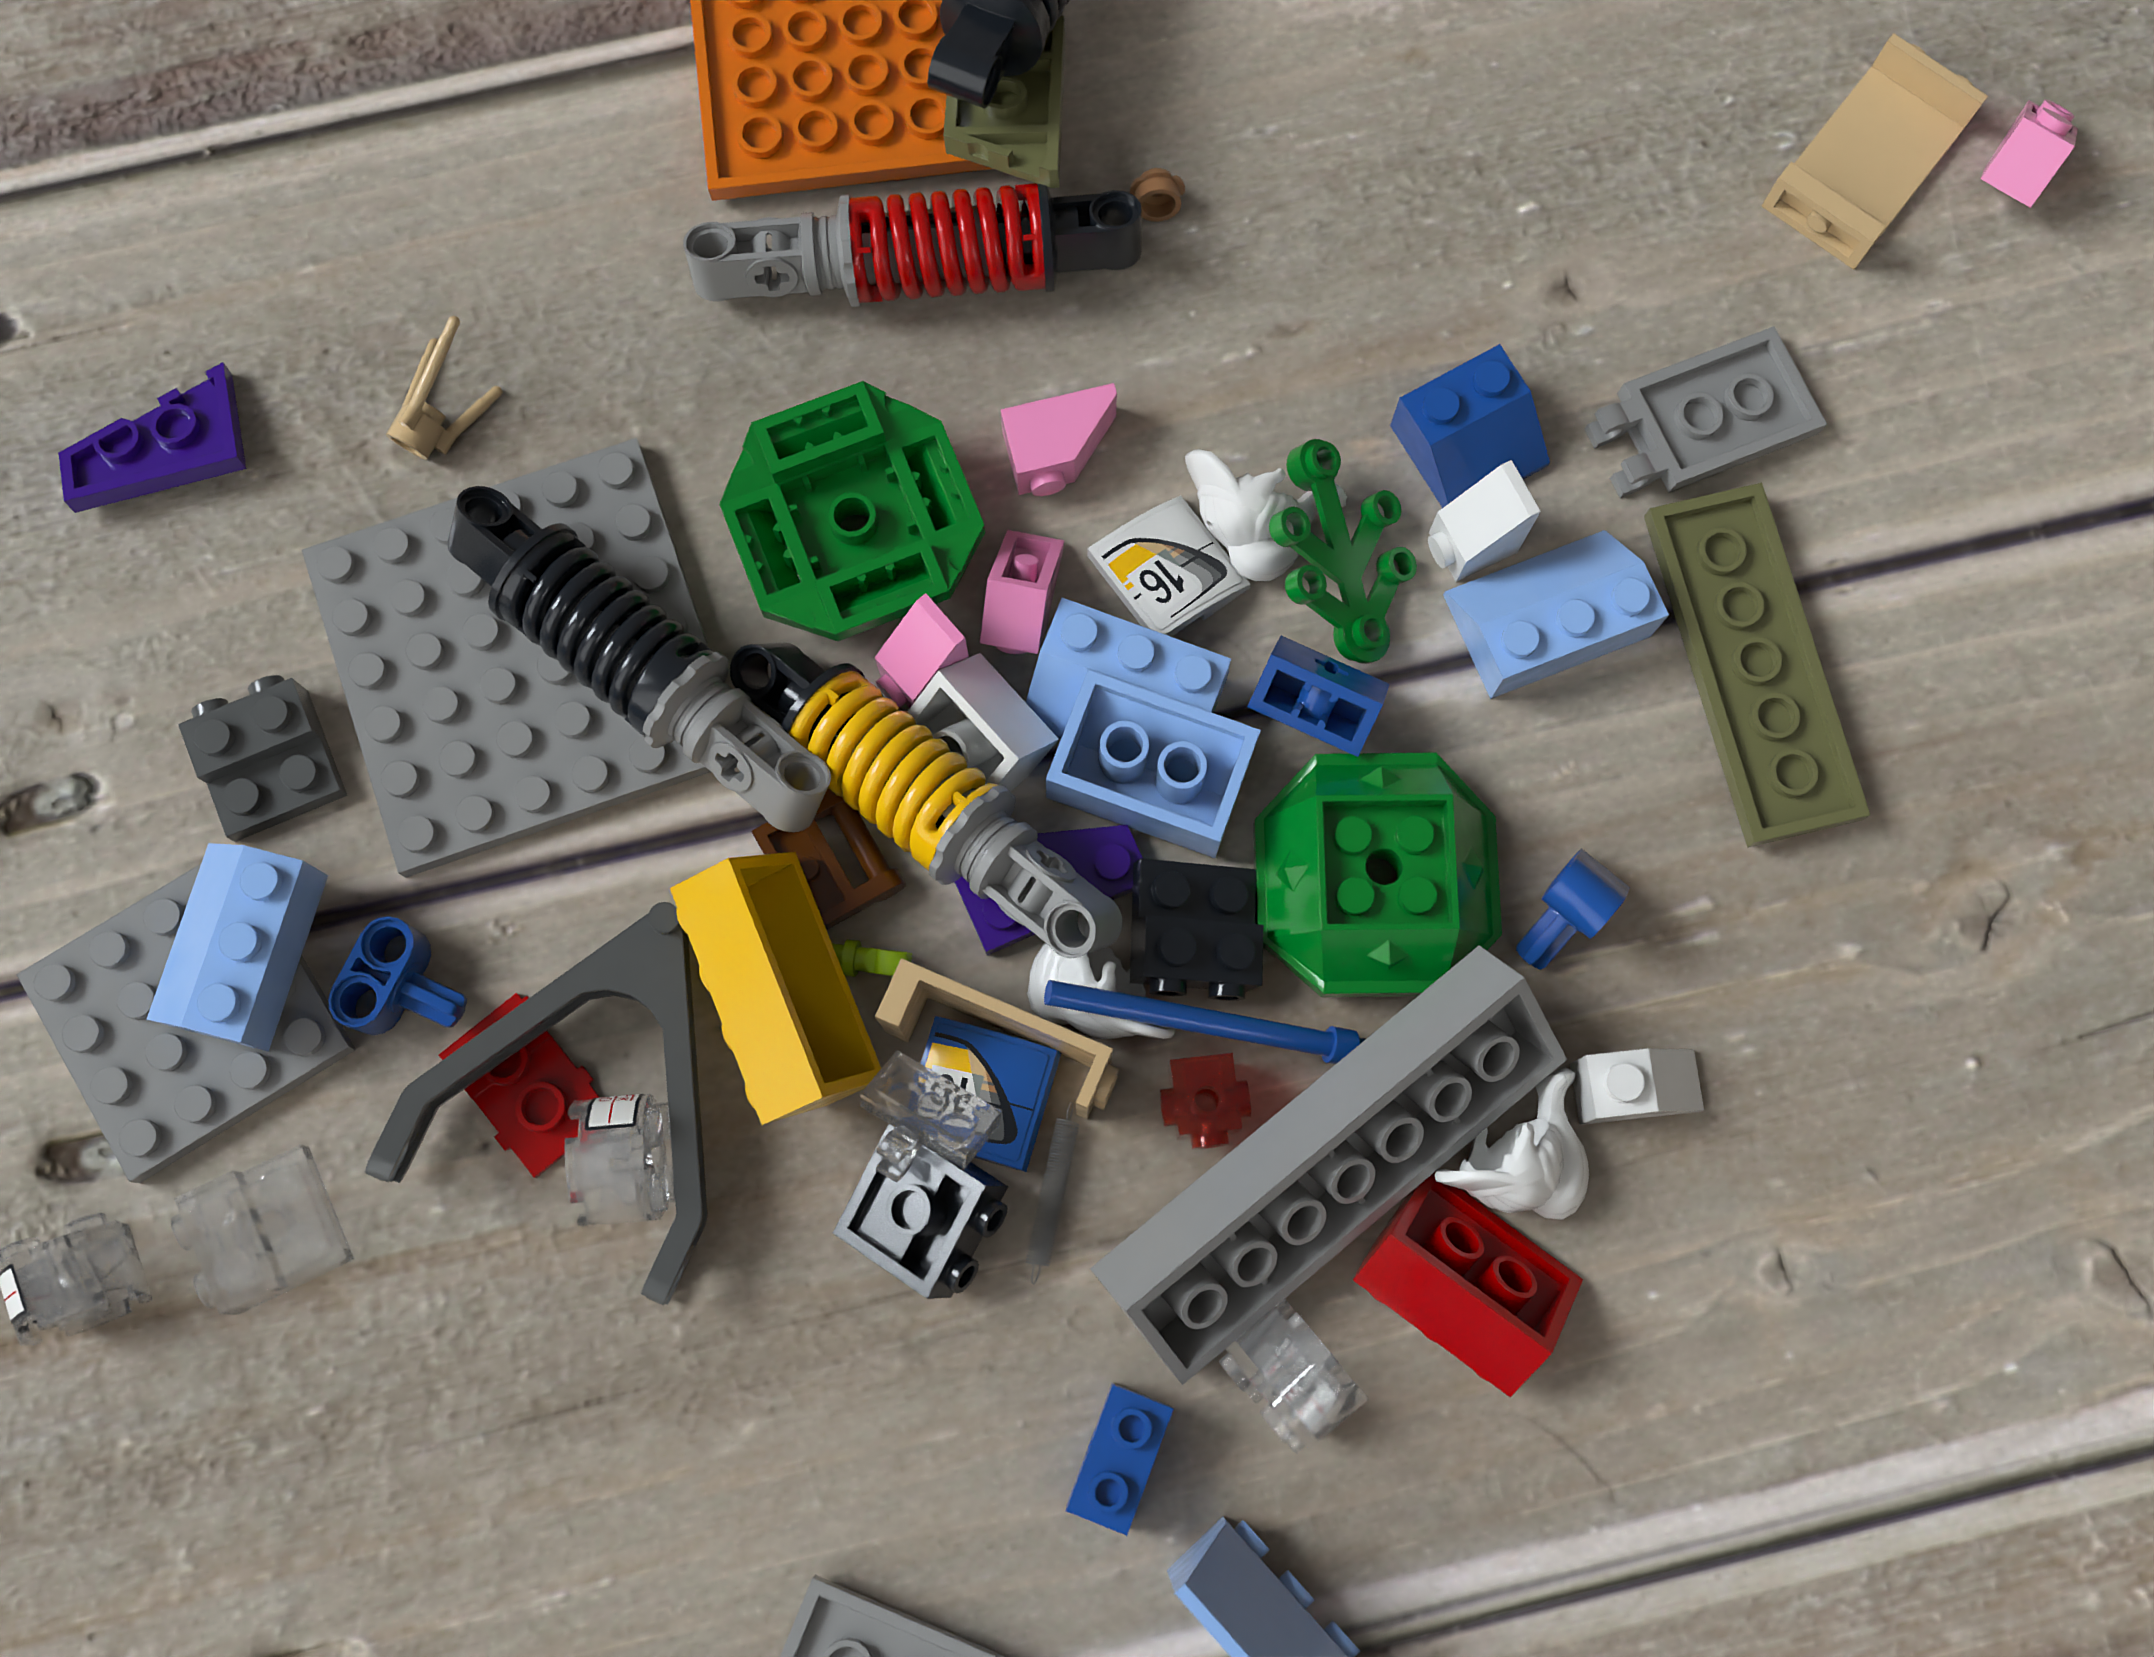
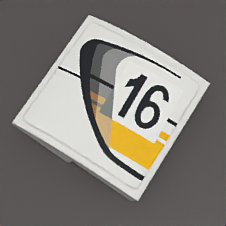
(1167, 568)

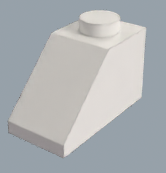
(1483, 523)
(1636, 1085)

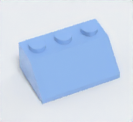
(1555, 611)
(1097, 641)
(1151, 763)
(238, 945)

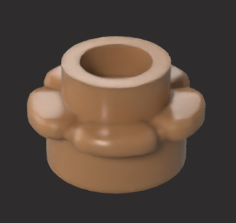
(1158, 194)

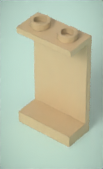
(1874, 151)
(914, 985)

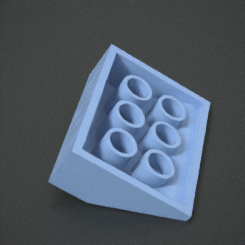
(1247, 1603)

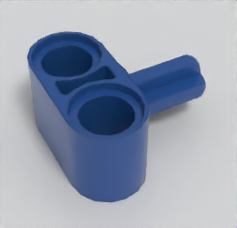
(1578, 900)
(396, 984)

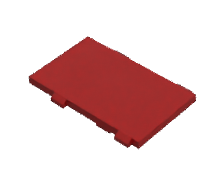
(529, 1095)

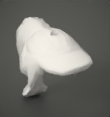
(1240, 514)
(1092, 970)
(1533, 1164)

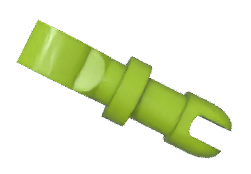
(870, 960)

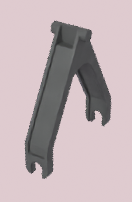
(640, 964)

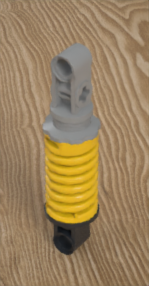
(925, 795)

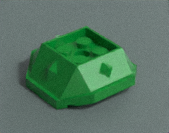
(840, 460)
(1340, 925)

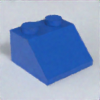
(1470, 425)

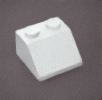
(984, 721)

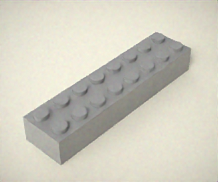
(1331, 1162)

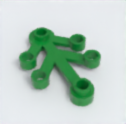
(1358, 621)

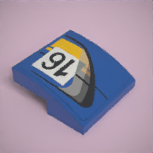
(1002, 1072)

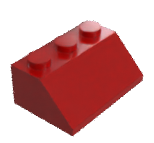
(1470, 1283)

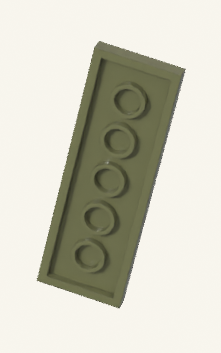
(1755, 665)

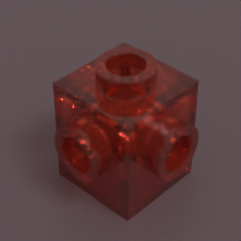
(1210, 1077)

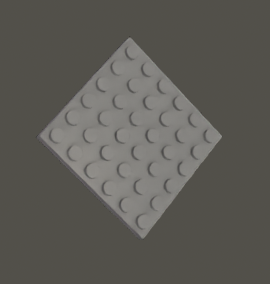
(458, 710)

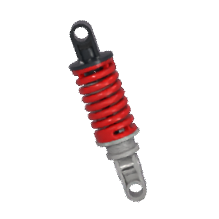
(883, 252)

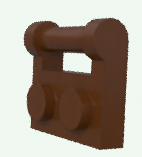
(824, 875)

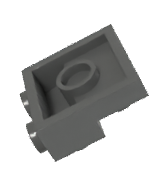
(262, 756)

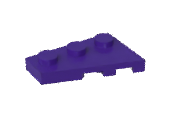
(168, 447)
(1097, 854)

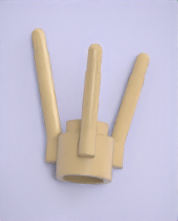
(418, 423)

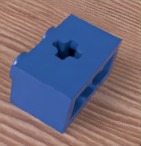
(1319, 695)
(1119, 1459)

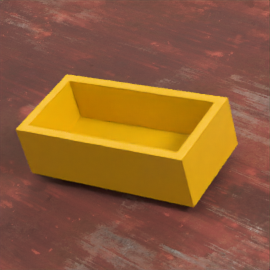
(776, 984)

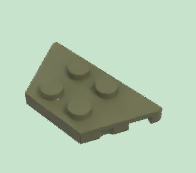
(1021, 124)

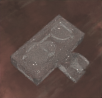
(925, 1112)

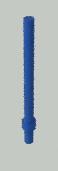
(1330, 1044)

